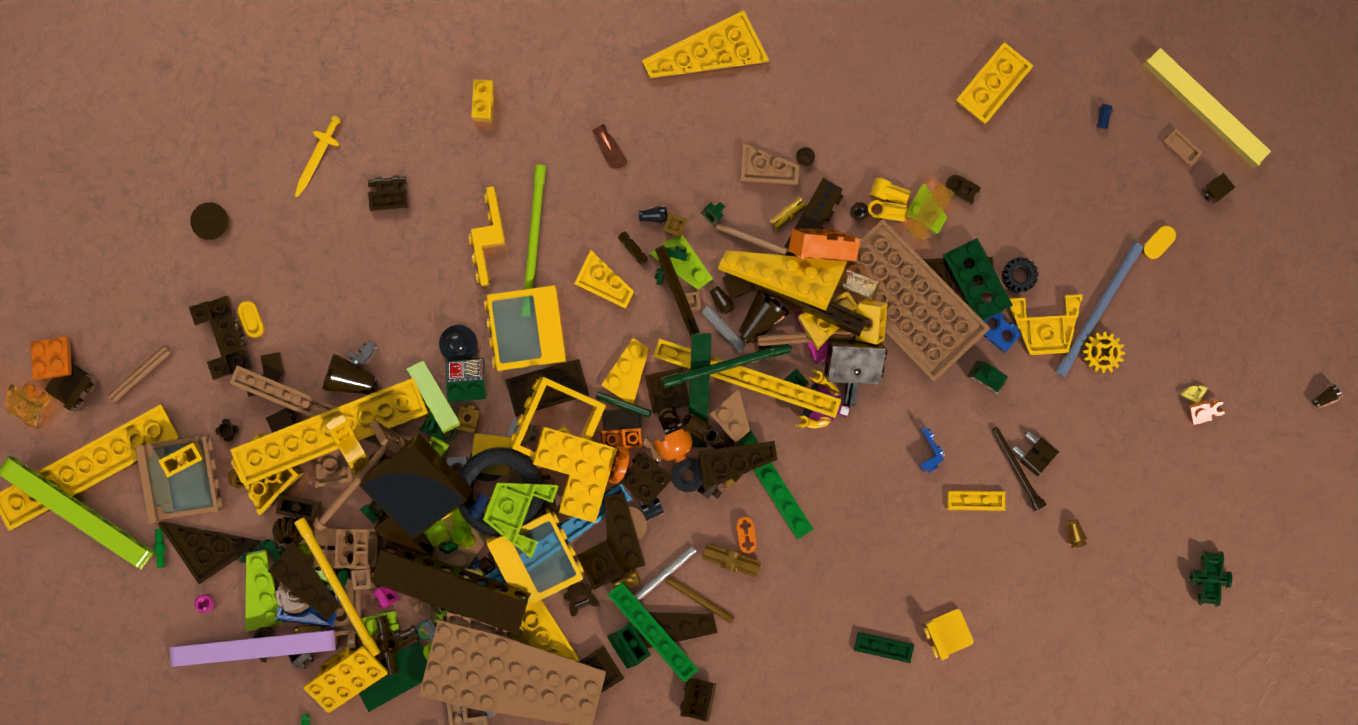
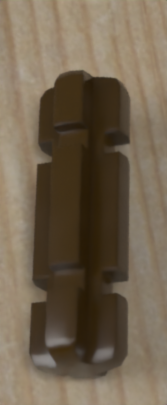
(632, 247)

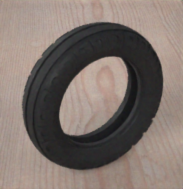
(503, 456)

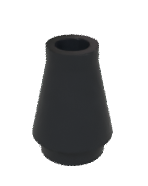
(654, 214)

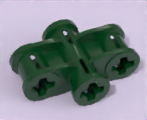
(1211, 571)

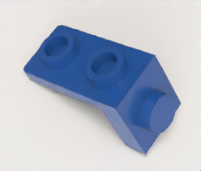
(931, 463)

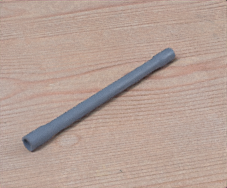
(1130, 258)

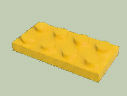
(994, 83)

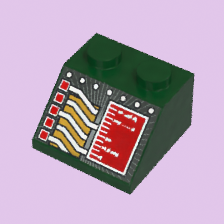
(466, 379)

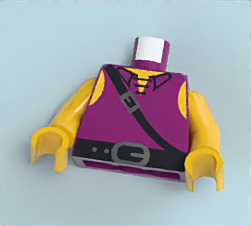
(814, 419)

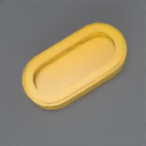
(1159, 242)
(251, 319)

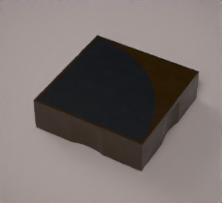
(415, 487)

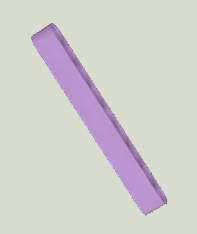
(252, 648)

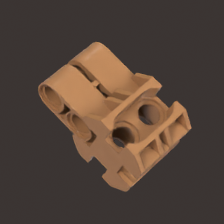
(348, 547)

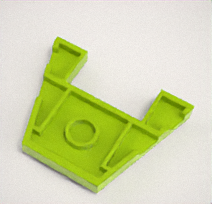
(509, 508)

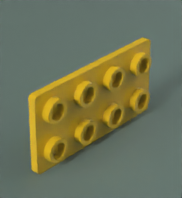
(344, 677)

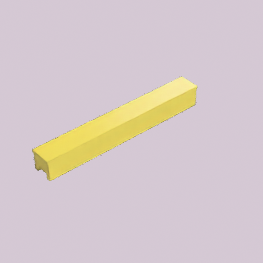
(1206, 108)

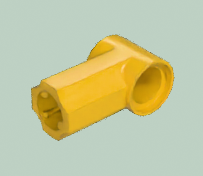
(885, 191)
(889, 211)

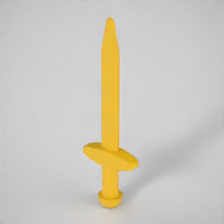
(325, 139)

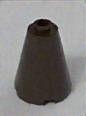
(761, 317)
(348, 377)

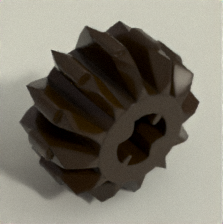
(286, 531)

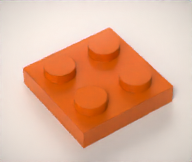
(51, 358)

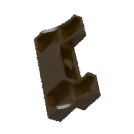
(227, 335)

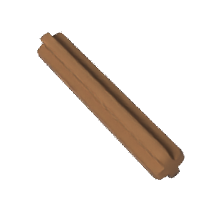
(139, 373)

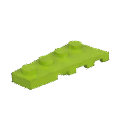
(260, 592)

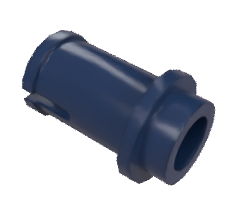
(1104, 116)
(478, 506)

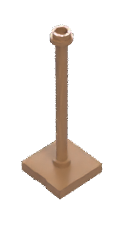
(390, 441)

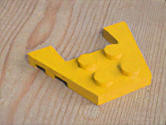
(1047, 333)

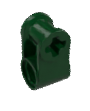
(432, 428)

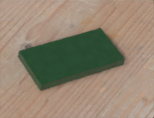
(411, 669)

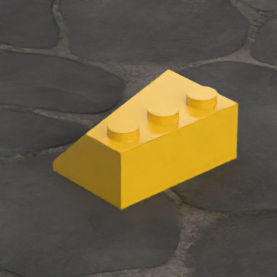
(266, 491)

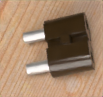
(1038, 456)

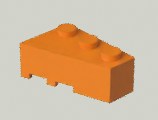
(824, 244)

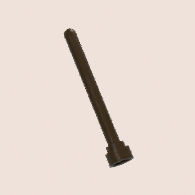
(1036, 501)

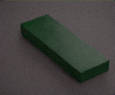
(883, 647)

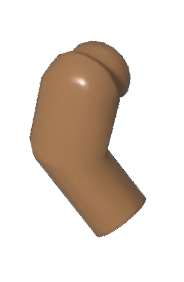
(648, 443)

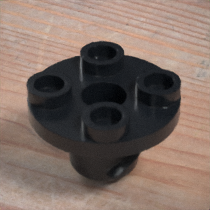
(458, 343)

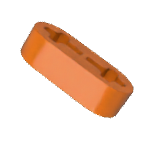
(751, 534)

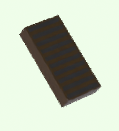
(621, 419)

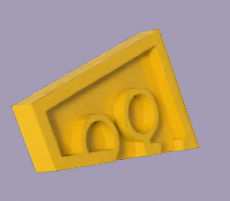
(603, 282)
(627, 372)

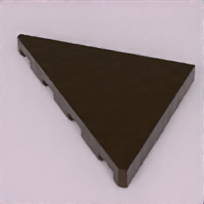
(206, 550)

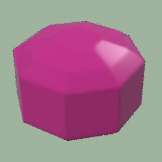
(204, 603)

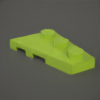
(690, 271)

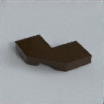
(272, 367)

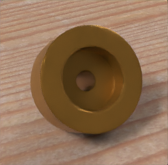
(234, 480)

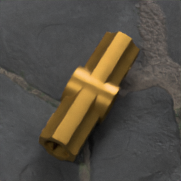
(731, 560)

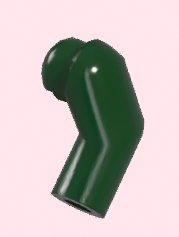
(342, 575)

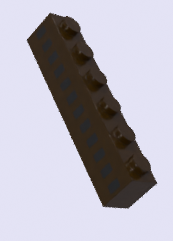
(818, 208)

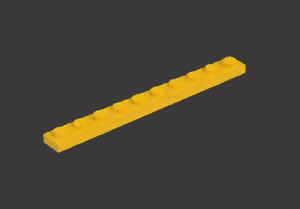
(755, 381)

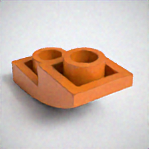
(627, 438)

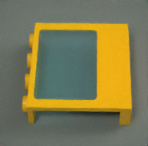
(525, 328)
(549, 568)

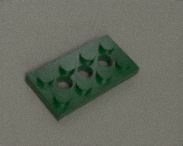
(982, 268)

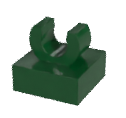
(713, 213)
(797, 378)
(370, 512)

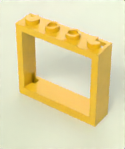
(531, 405)

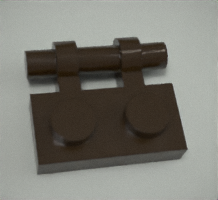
(388, 199)

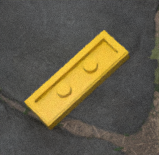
(976, 500)

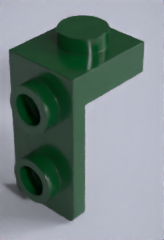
(678, 253)
(271, 545)

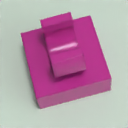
(385, 596)

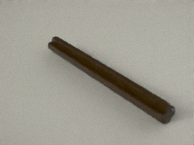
(677, 290)

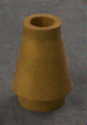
(1076, 534)
(630, 579)

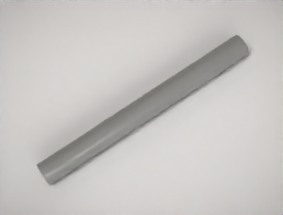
(665, 573)

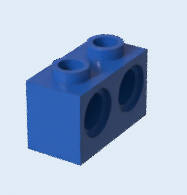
(995, 335)

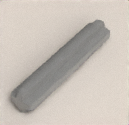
(723, 328)

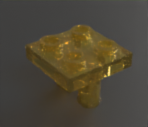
(25, 407)

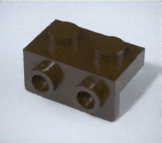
(698, 699)

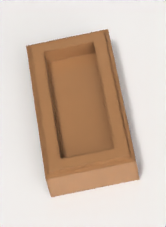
(1182, 147)

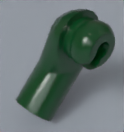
(448, 547)

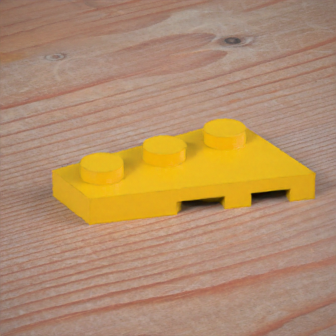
(820, 330)

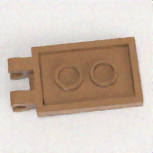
(343, 627)

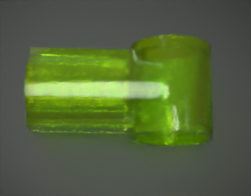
(461, 531)

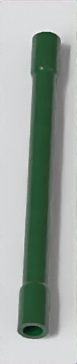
(678, 378)

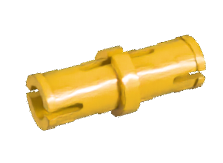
(788, 213)

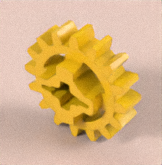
(1108, 358)

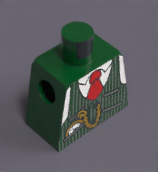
(988, 377)

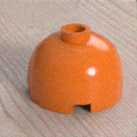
(674, 446)

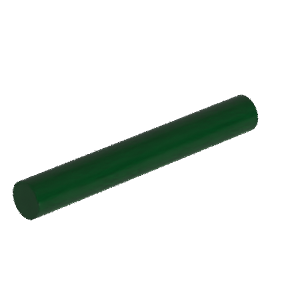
(623, 404)

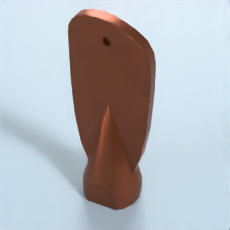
(609, 147)

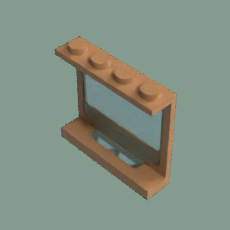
(185, 492)

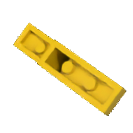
(487, 237)
(347, 443)

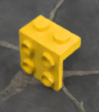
(948, 633)

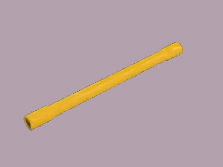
(306, 533)

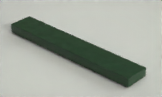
(699, 387)

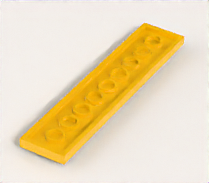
(313, 439)
(90, 464)

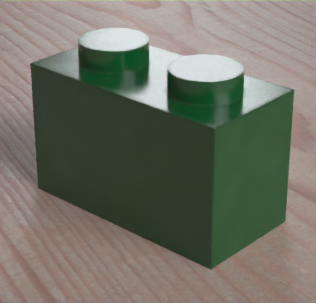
(628, 645)

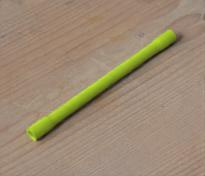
(539, 180)

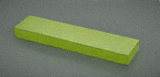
(433, 397)

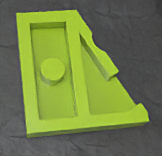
(917, 203)

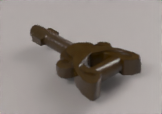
(574, 591)

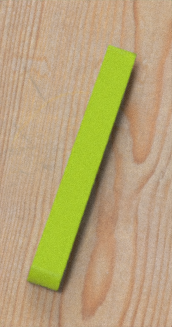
(75, 512)

